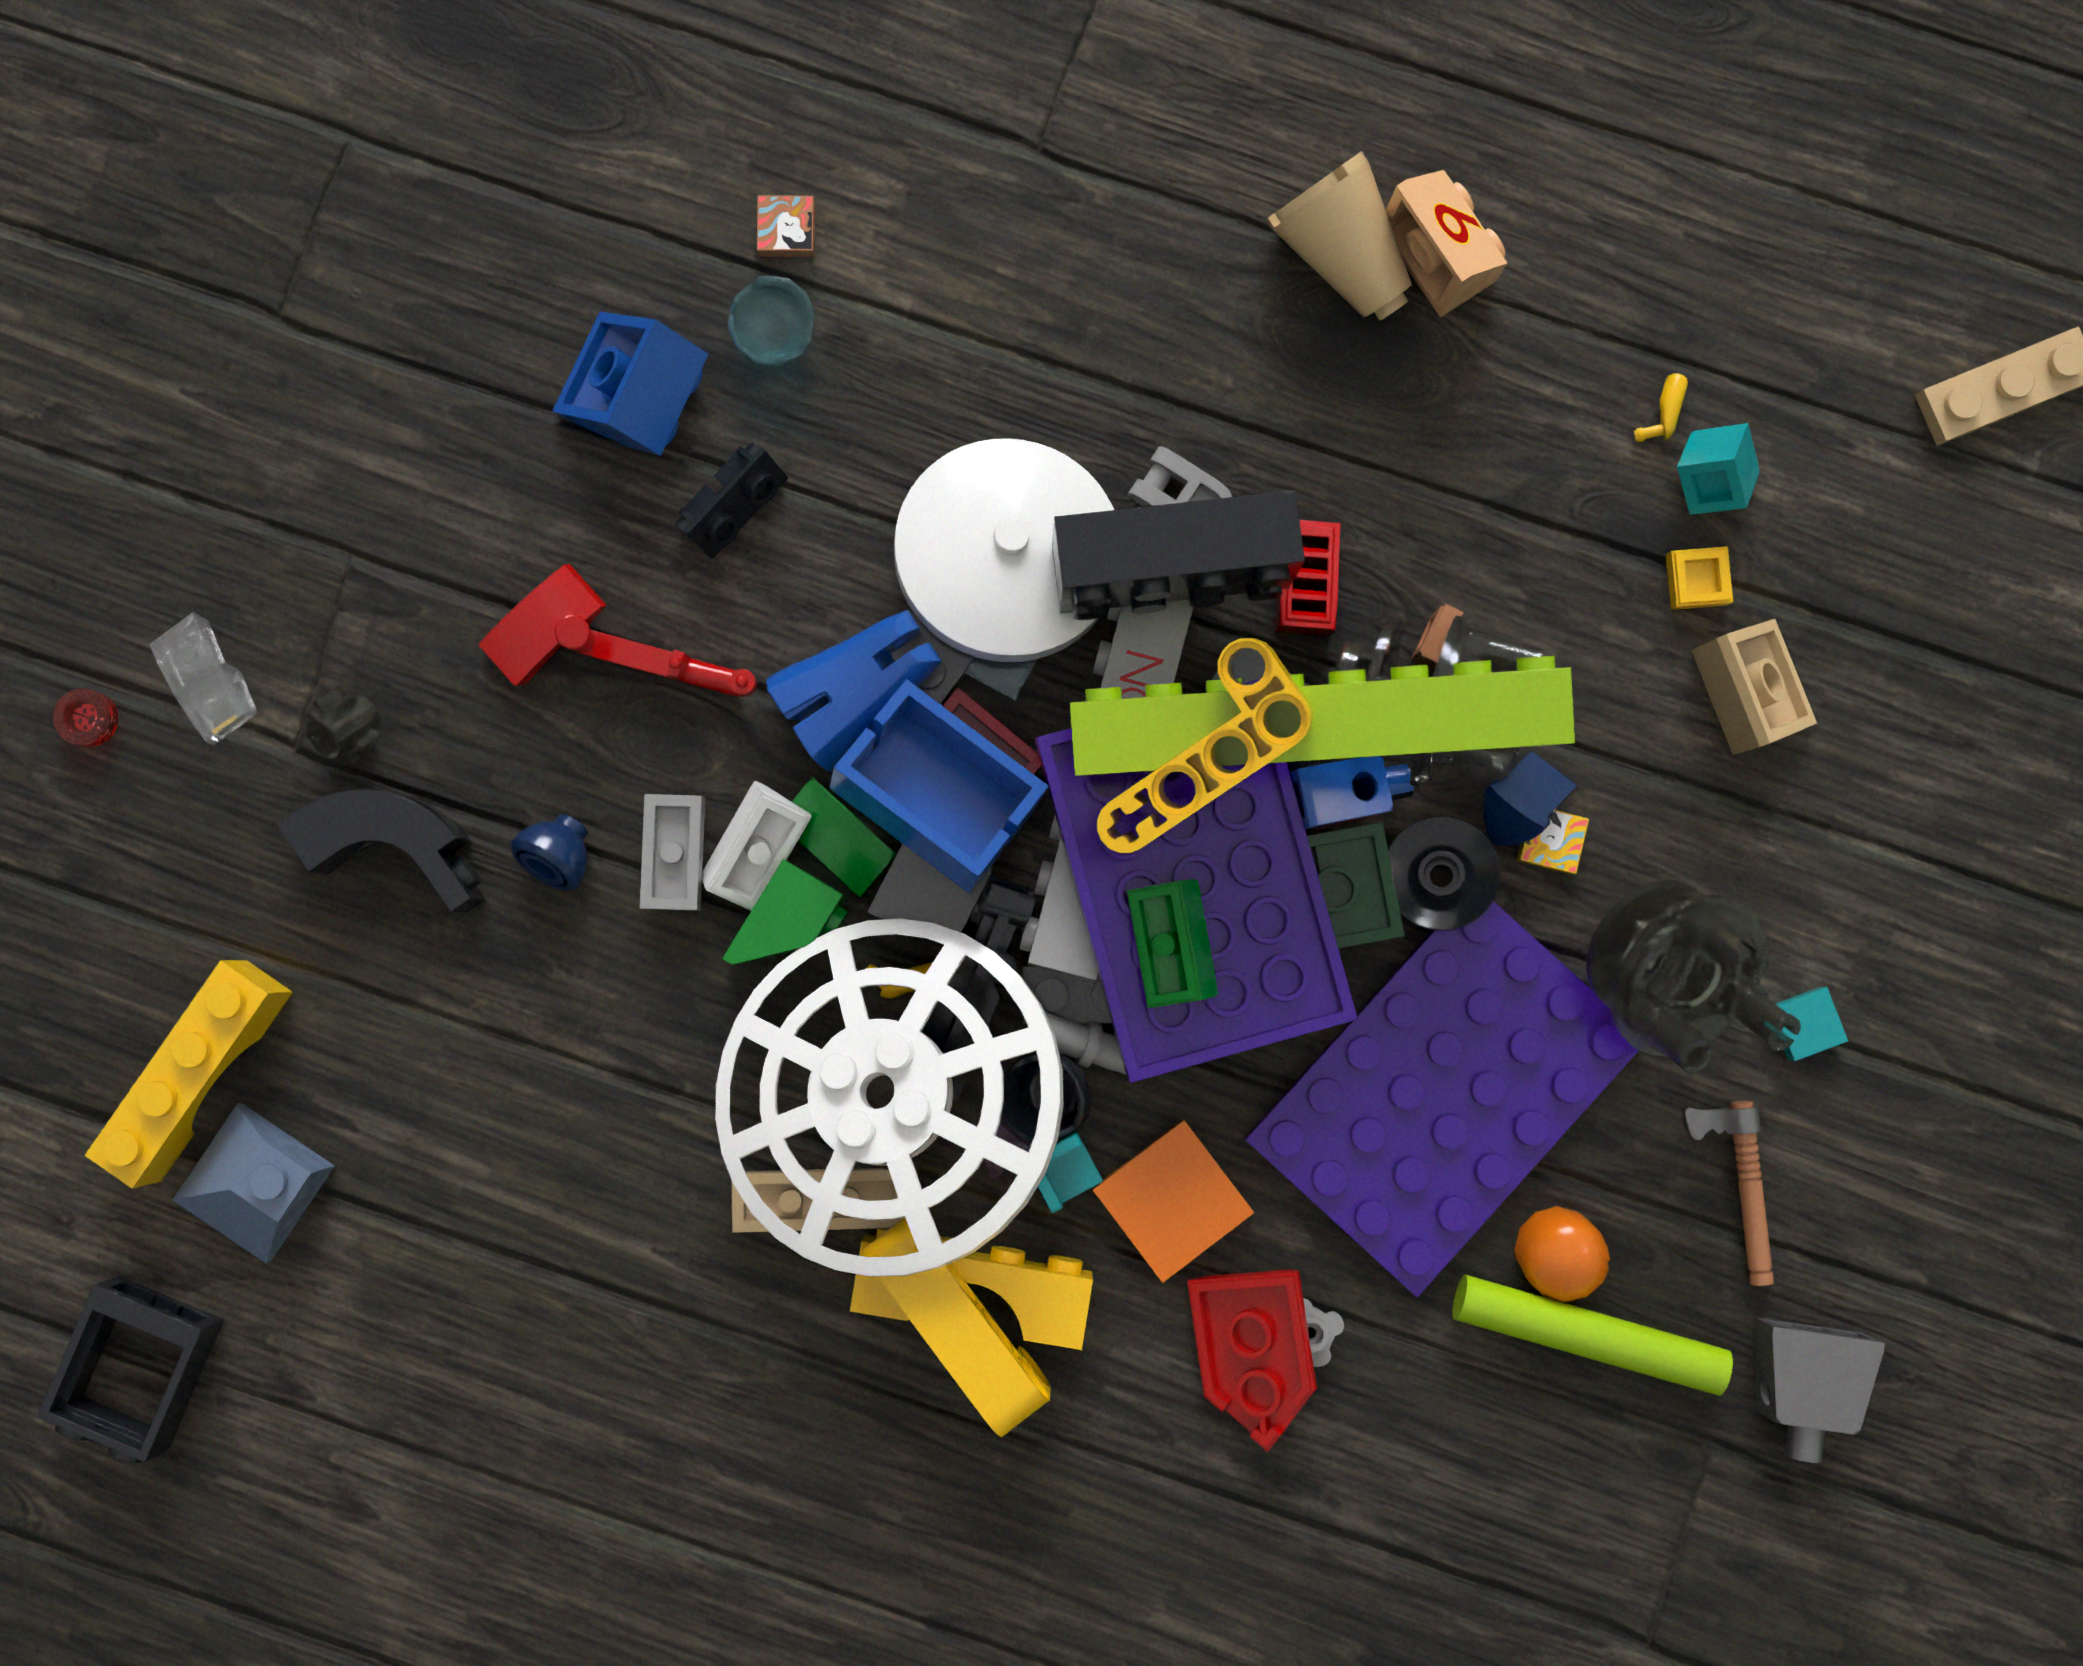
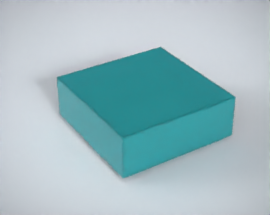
(1818, 1020)

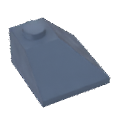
(253, 1183)

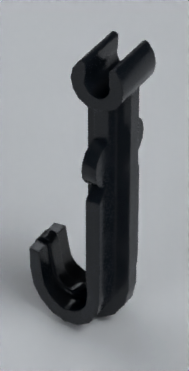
(1002, 908)

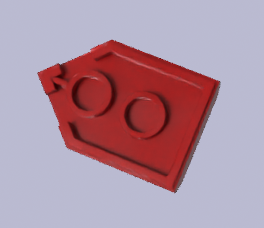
(1254, 1348)

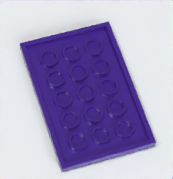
(1259, 900)
(1443, 1093)

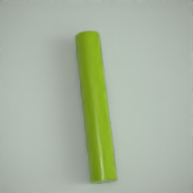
(1592, 1335)

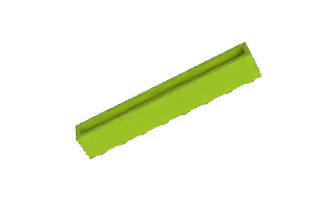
(1349, 716)

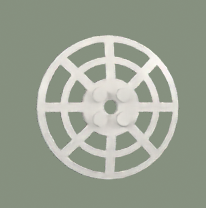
(915, 1113)

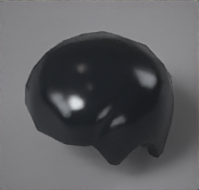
(1023, 1097)

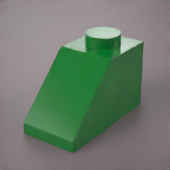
(787, 916)

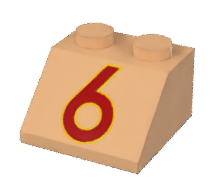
(1443, 240)

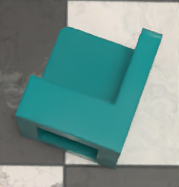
(1718, 469)
(1068, 1172)

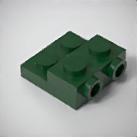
(1357, 884)

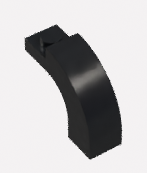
(350, 821)

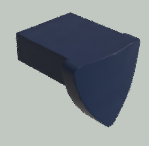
(1524, 801)

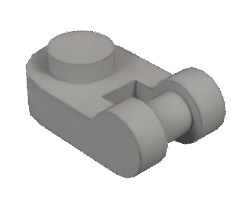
(1168, 466)

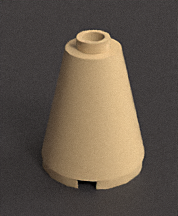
(1347, 238)

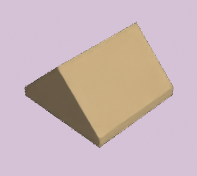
(1753, 686)

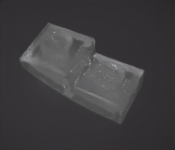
(201, 681)

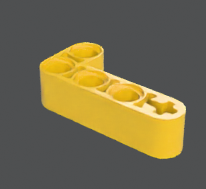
(1200, 760)
(963, 1335)

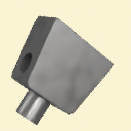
(1813, 1381)

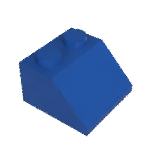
(632, 381)

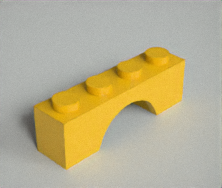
(159, 1110)
(1046, 1298)

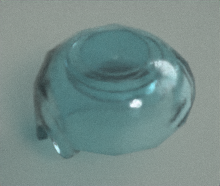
(771, 321)

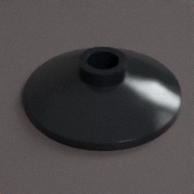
(1447, 845)

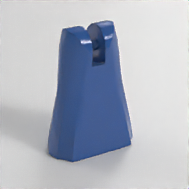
(848, 685)

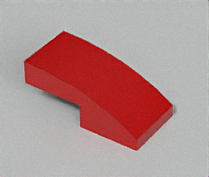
(527, 633)

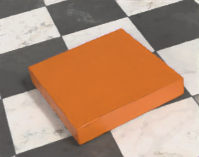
(1172, 1200)

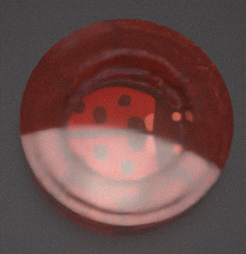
(85, 717)

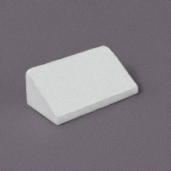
(754, 846)

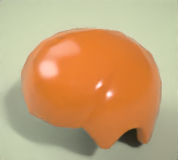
(1562, 1254)

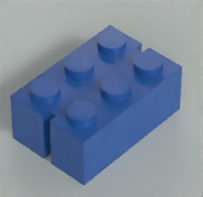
(937, 786)

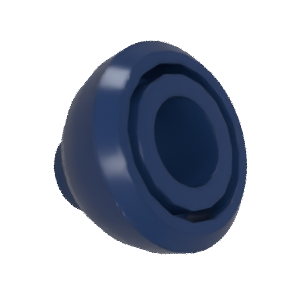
(553, 852)

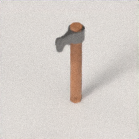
(1743, 1122)

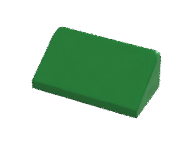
(842, 839)
(1172, 943)

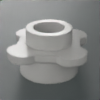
(1327, 1327)

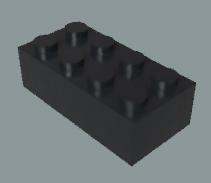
(1177, 554)

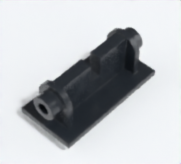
(749, 483)

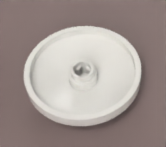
(980, 547)

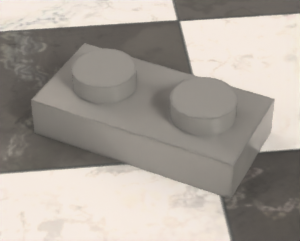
(672, 852)

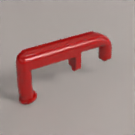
(575, 634)

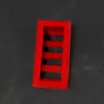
(1313, 622)

